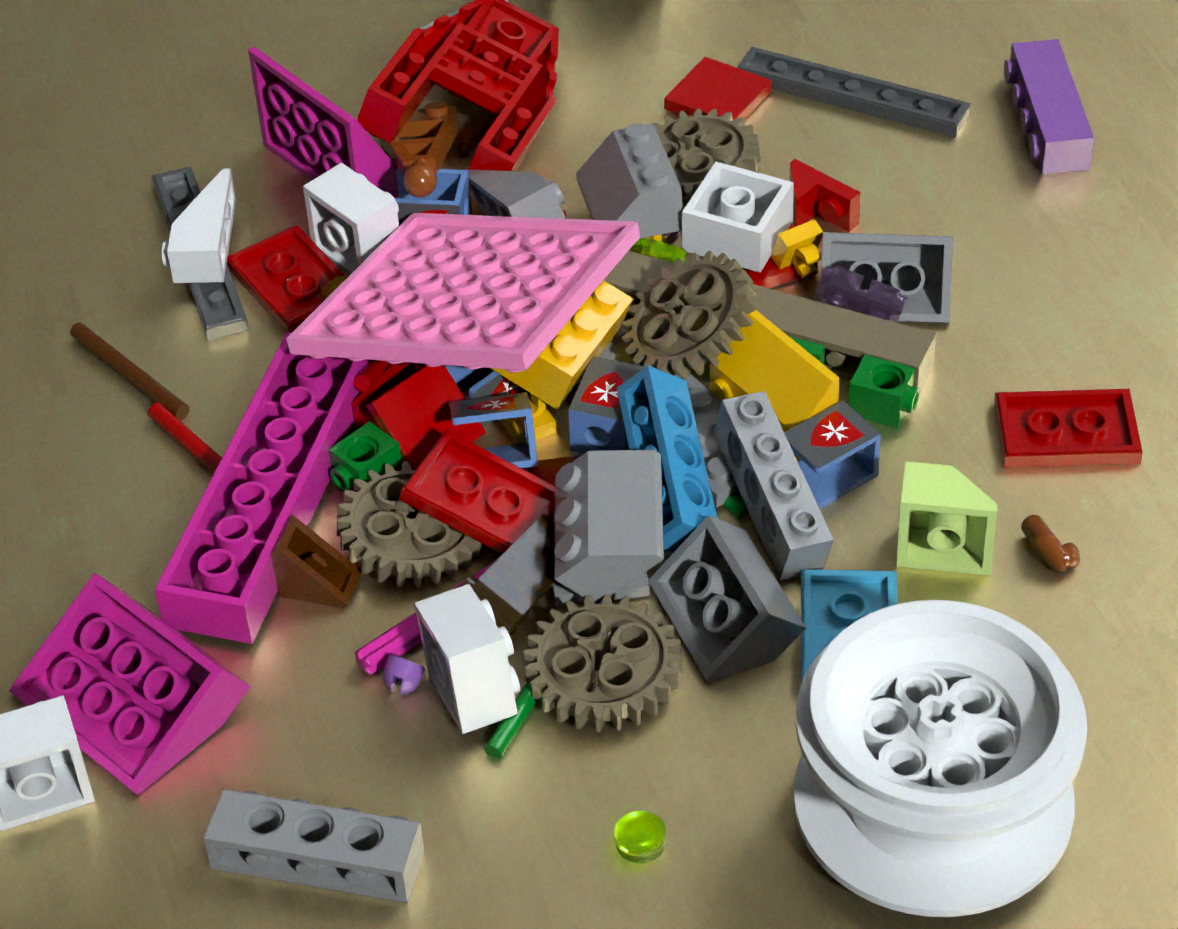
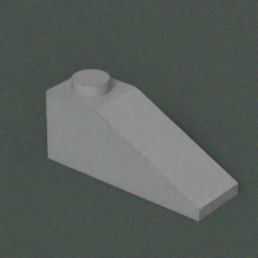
(516, 194)

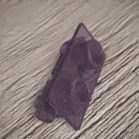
(841, 289)

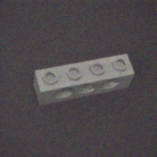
(772, 485)
(314, 845)

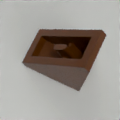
(311, 568)

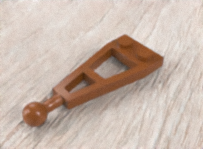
(423, 157)

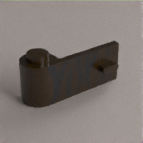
(519, 575)

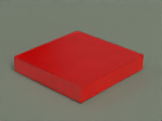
(718, 87)
(419, 413)

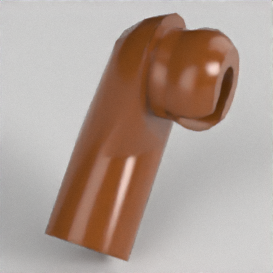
(1048, 546)

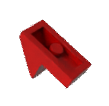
(822, 196)

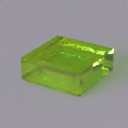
(658, 250)

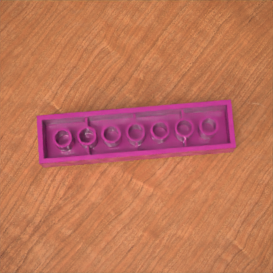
(272, 469)

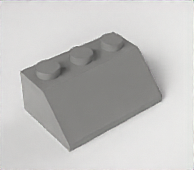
(633, 182)
(907, 262)
(608, 520)
(725, 601)

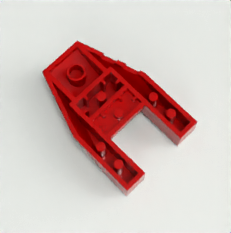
(484, 55)

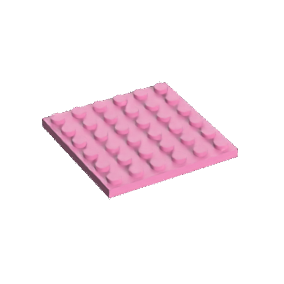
(465, 291)

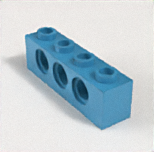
(662, 419)

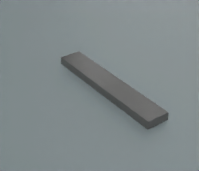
(858, 92)
(215, 301)

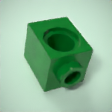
(883, 391)
(363, 451)

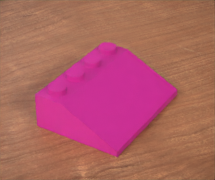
(312, 130)
(130, 684)

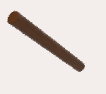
(129, 370)

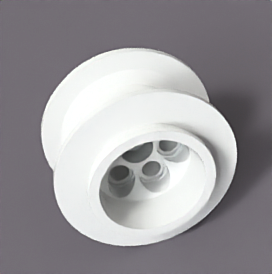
(938, 758)

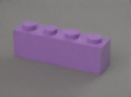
(1049, 106)

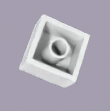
(737, 215)
(348, 216)
(468, 658)
(40, 764)

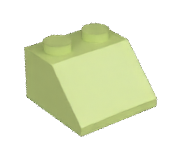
(945, 521)

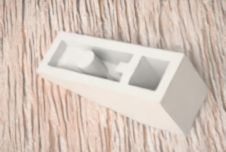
(202, 234)

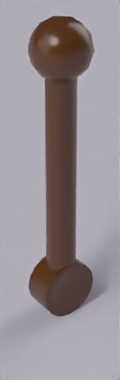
(464, 149)

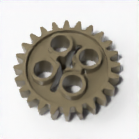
(701, 140)
(690, 315)
(398, 536)
(632, 677)

